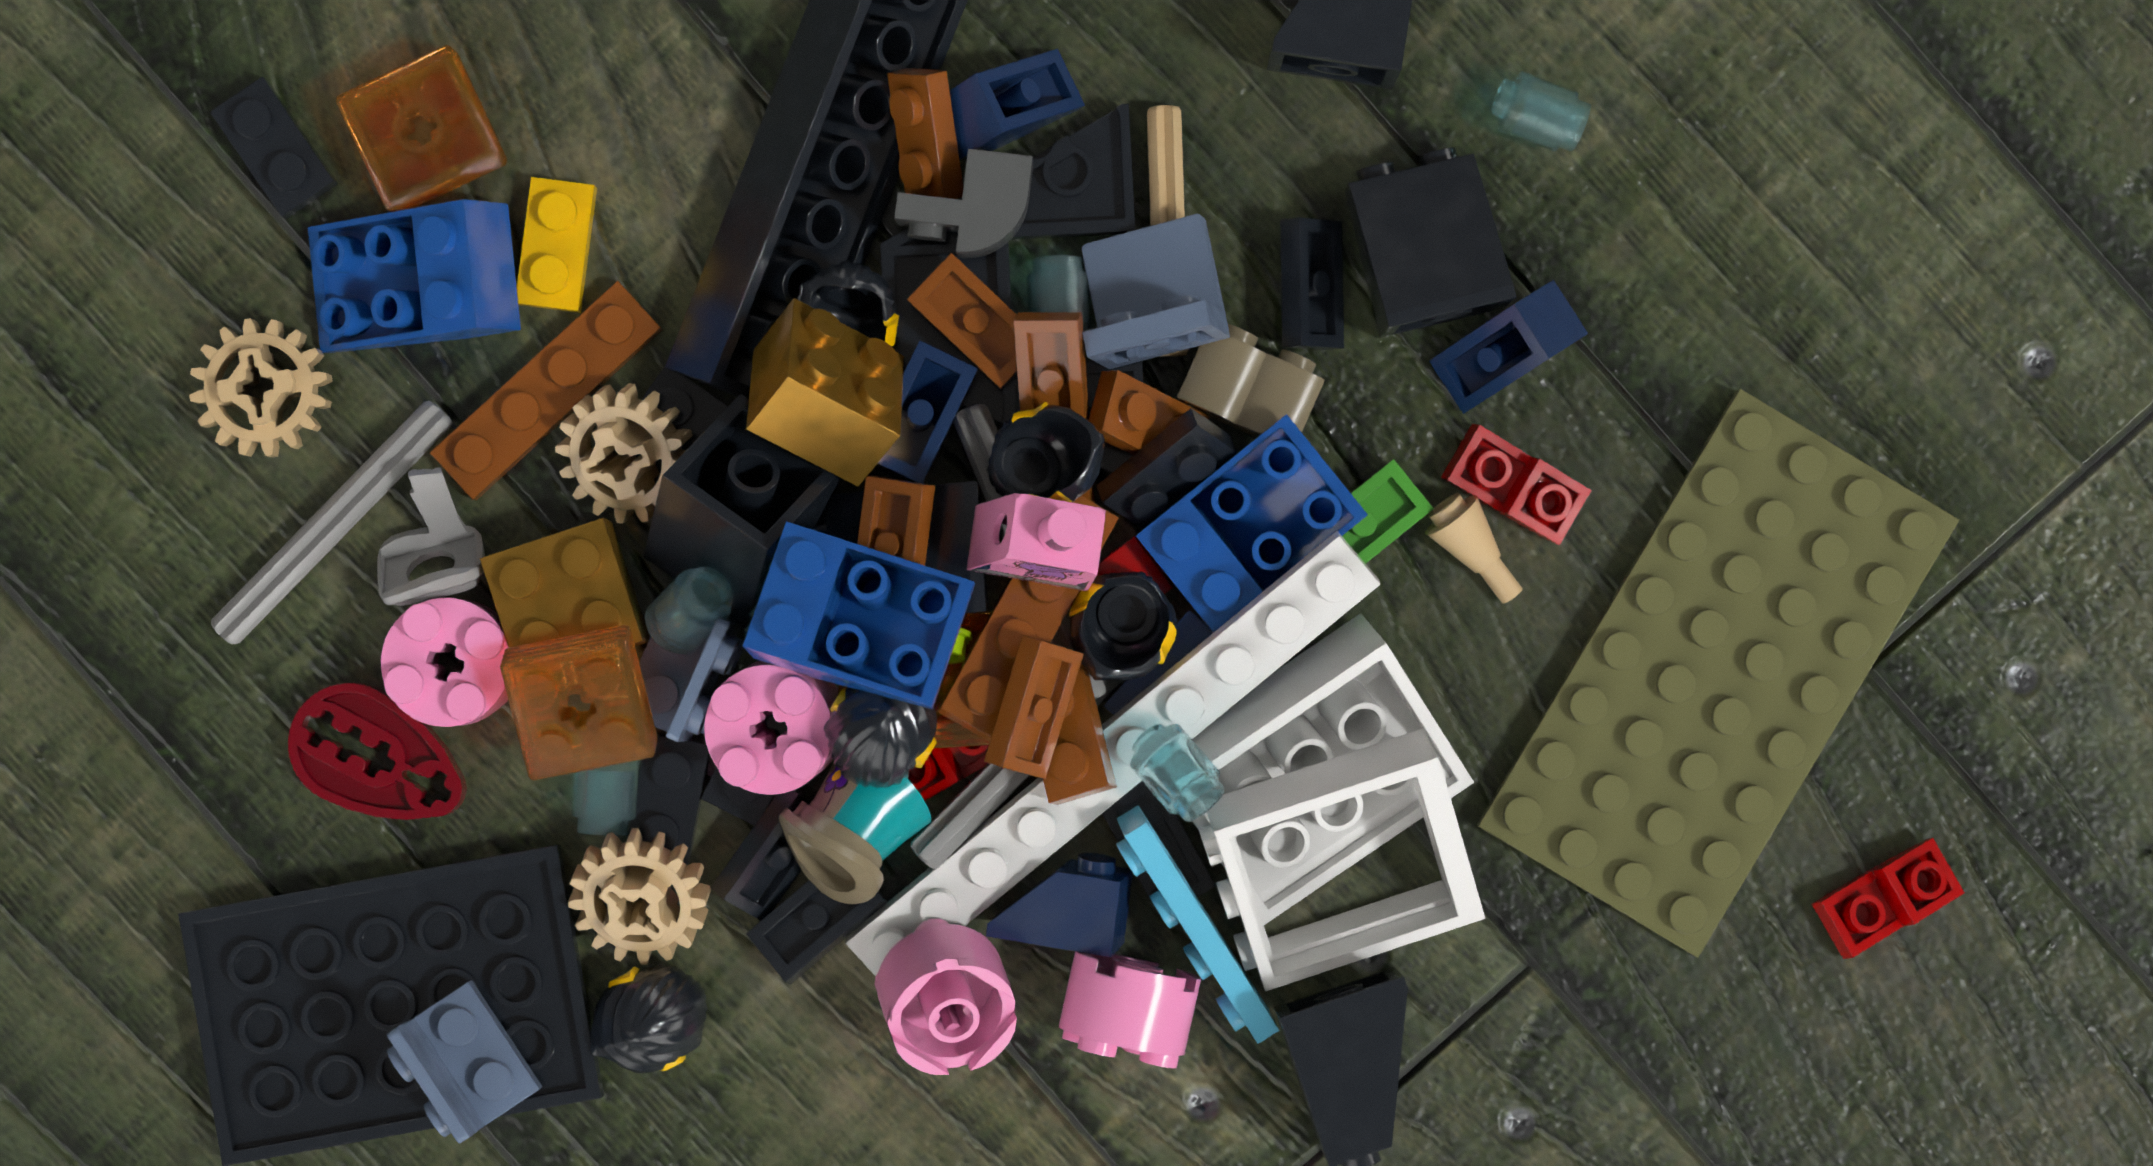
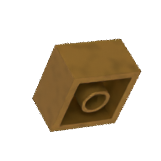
(826, 392)
(564, 586)

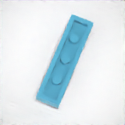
(1179, 904)

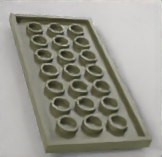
(1717, 672)

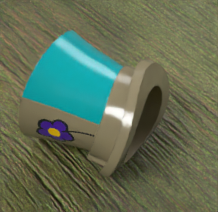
(851, 832)

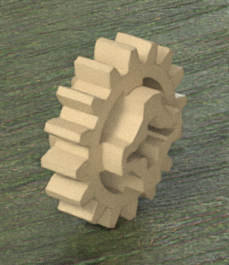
(255, 360)
(630, 429)
(639, 896)

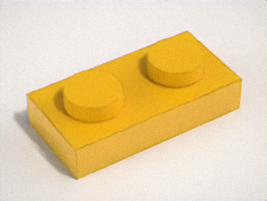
(556, 244)

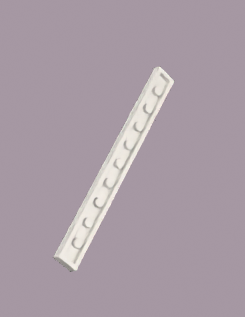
(1187, 694)

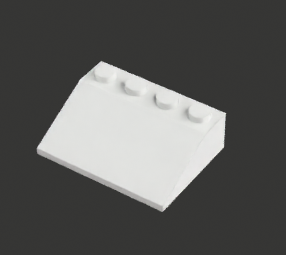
(1313, 709)

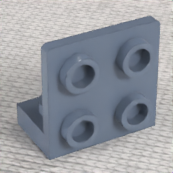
(1153, 293)
(682, 684)
(462, 1063)

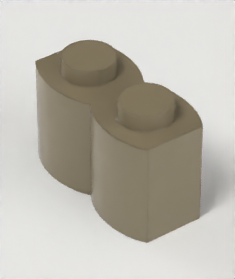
(1249, 387)

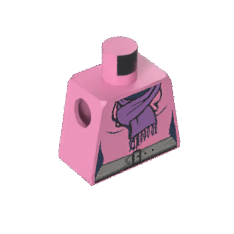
(1042, 542)

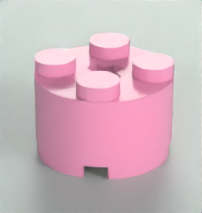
(418, 681)
(749, 751)
(946, 998)
(1129, 1007)

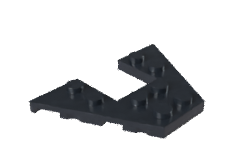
(1075, 191)

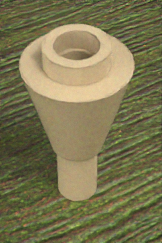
(1465, 533)

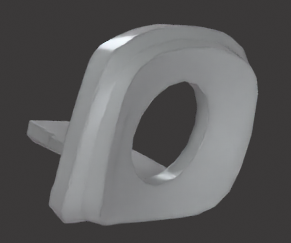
(443, 536)

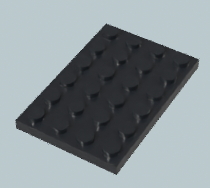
(312, 981)

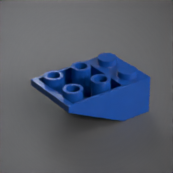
(414, 276)
(1250, 523)
(857, 617)

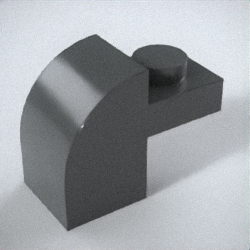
(990, 209)

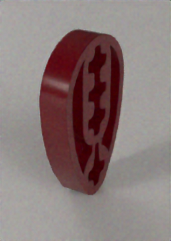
(349, 782)

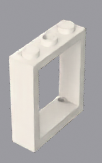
(1366, 929)

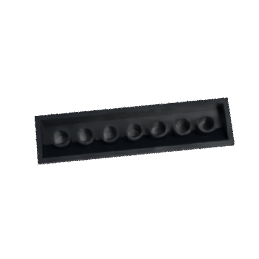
(811, 176)

